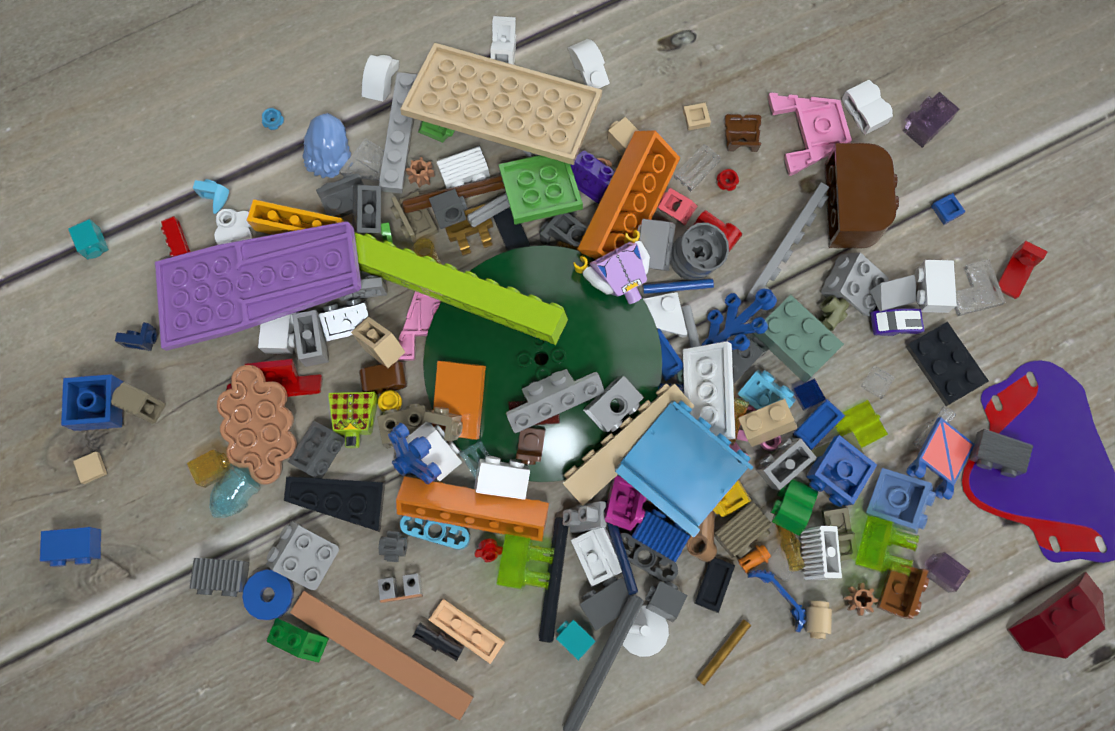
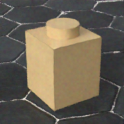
(620, 134)

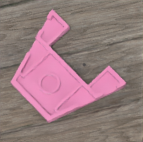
(820, 124)
(417, 323)

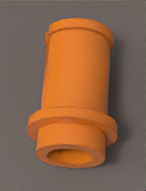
(754, 558)

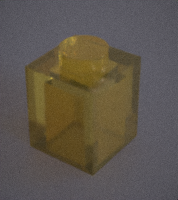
(209, 468)

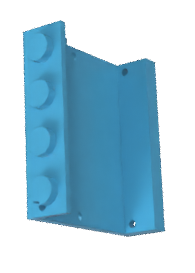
(683, 466)

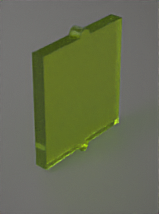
(863, 423)

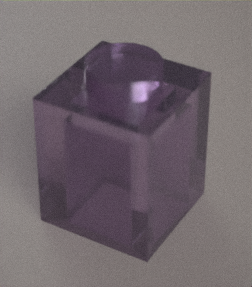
(946, 571)

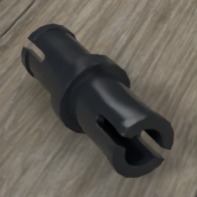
(438, 641)

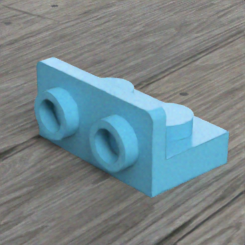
(763, 391)

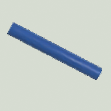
(678, 286)

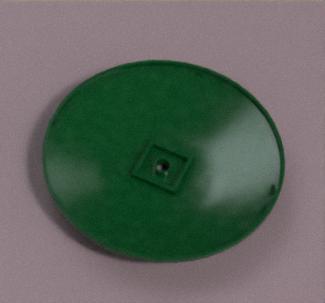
(600, 337)

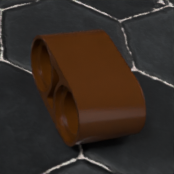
(381, 379)

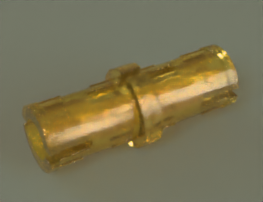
(790, 545)

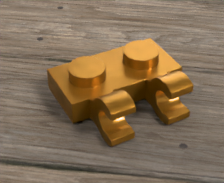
(463, 229)

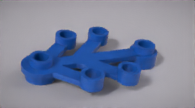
(735, 325)
(409, 455)

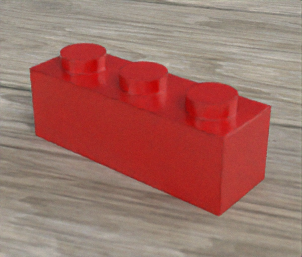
(175, 236)

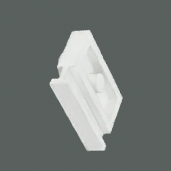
(597, 555)

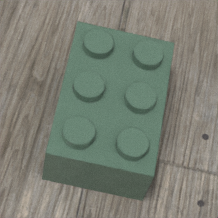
(799, 339)

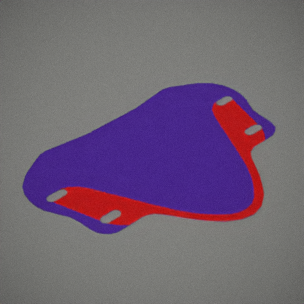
(1068, 474)

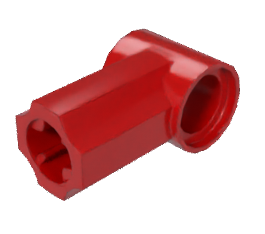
(731, 232)

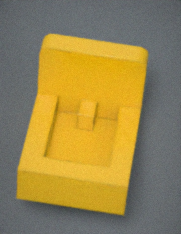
(733, 500)

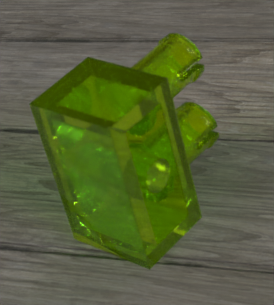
(876, 544)
(514, 561)

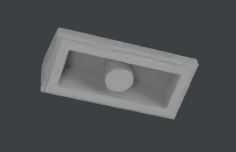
(895, 293)

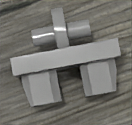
(585, 517)

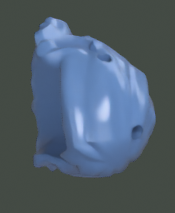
(325, 146)

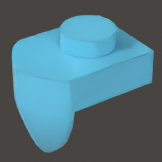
(211, 190)

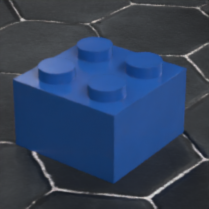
(88, 403)

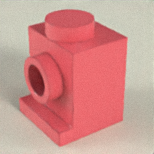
(683, 212)

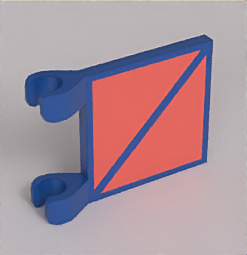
(944, 454)

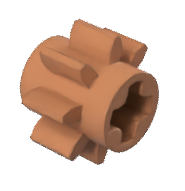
(420, 172)
(854, 604)

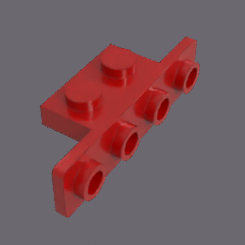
(285, 374)

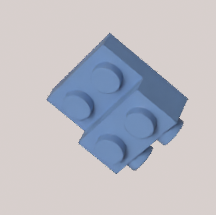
(901, 500)

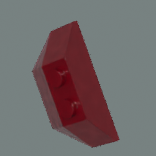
(1063, 620)

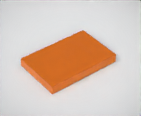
(461, 391)

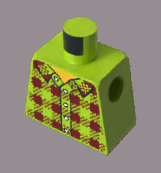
(353, 415)

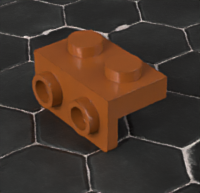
(902, 592)

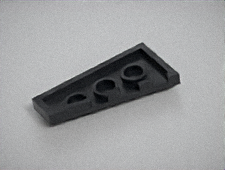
(343, 499)

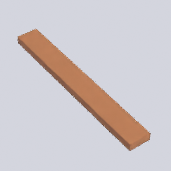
(382, 655)

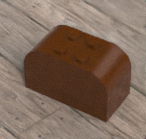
(859, 194)

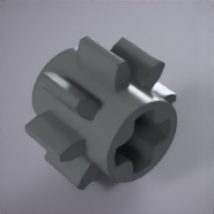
(392, 546)

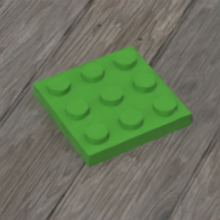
(539, 188)

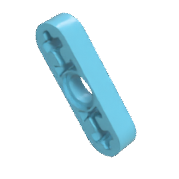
(450, 541)

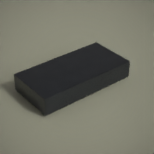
(511, 234)
(714, 584)

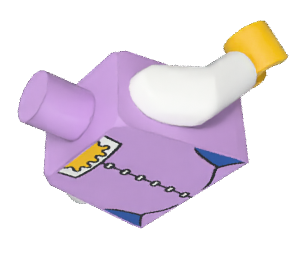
(619, 270)

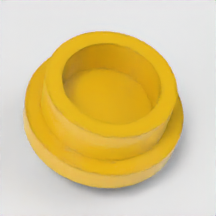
(389, 400)

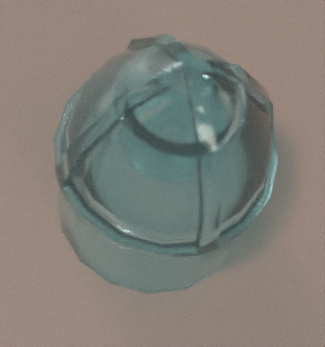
(232, 493)

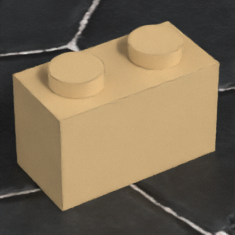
(378, 342)
(768, 423)

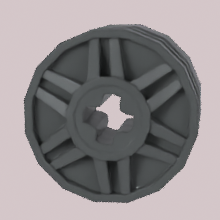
(710, 249)

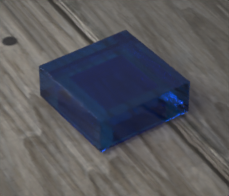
(809, 394)

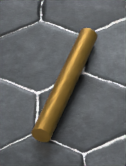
(724, 651)

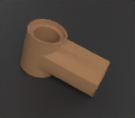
(706, 536)

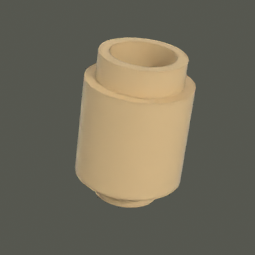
(818, 619)

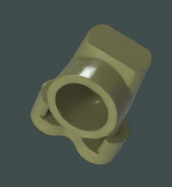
(834, 311)

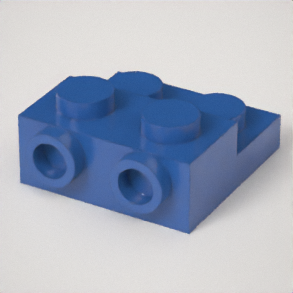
(841, 472)

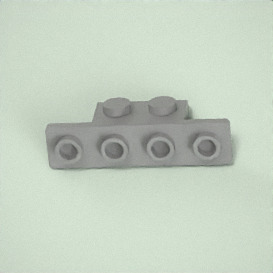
(552, 397)

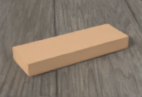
(466, 631)

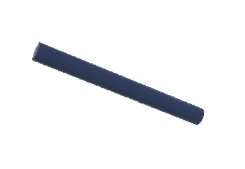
(622, 558)

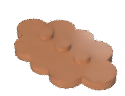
(256, 424)

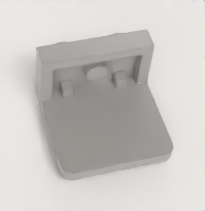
(853, 279)
(302, 556)

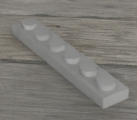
(397, 138)
(794, 236)

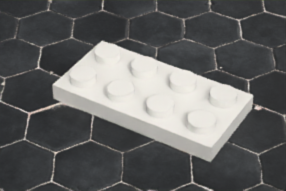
(710, 386)

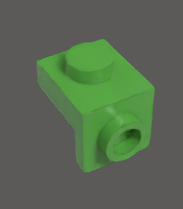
(434, 131)

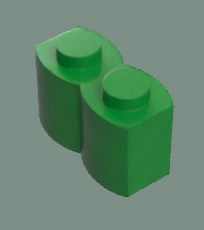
(794, 506)

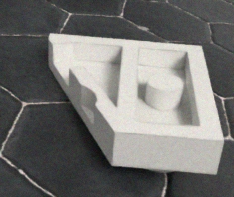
(667, 313)

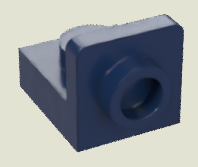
(136, 340)

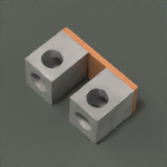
(391, 594)

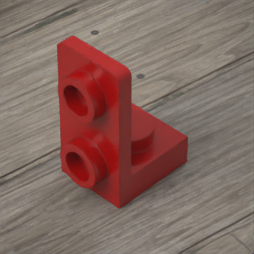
(1020, 268)

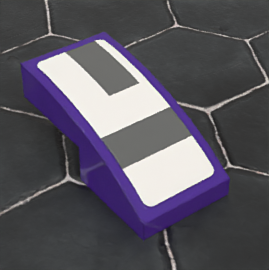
(897, 321)

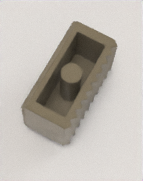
(137, 403)
(743, 530)

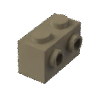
(411, 418)

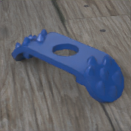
(797, 610)

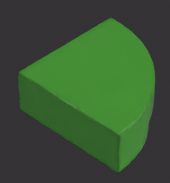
(386, 233)

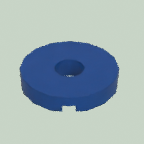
(254, 590)

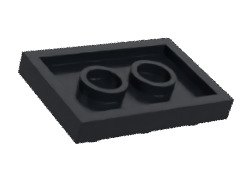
(947, 363)

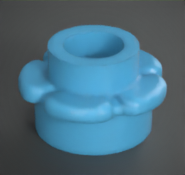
(270, 114)

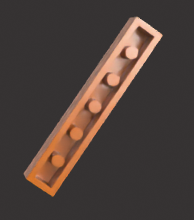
(472, 510)

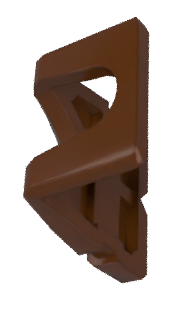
(742, 127)

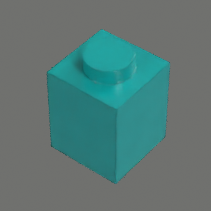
(88, 239)
(574, 639)

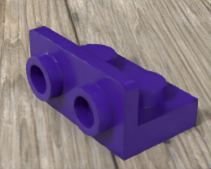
(591, 176)

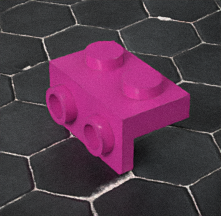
(624, 505)

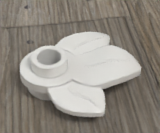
(233, 231)

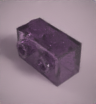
(930, 119)

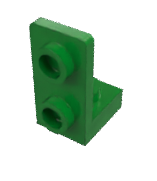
(297, 641)

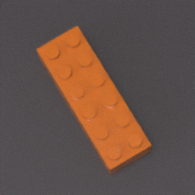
(631, 193)

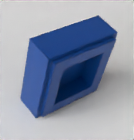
(948, 209)

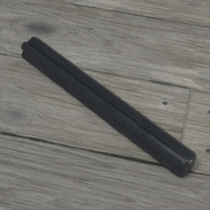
(551, 596)

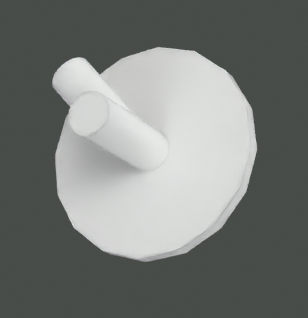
(647, 634)

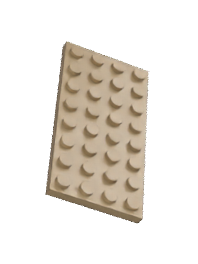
(502, 103)

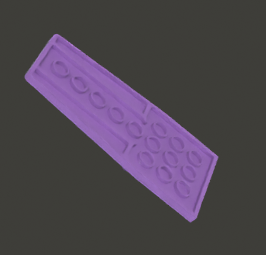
(253, 282)

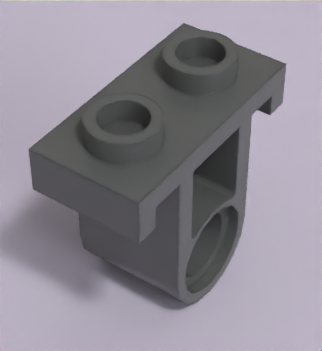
(563, 229)

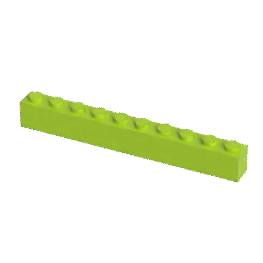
(461, 289)

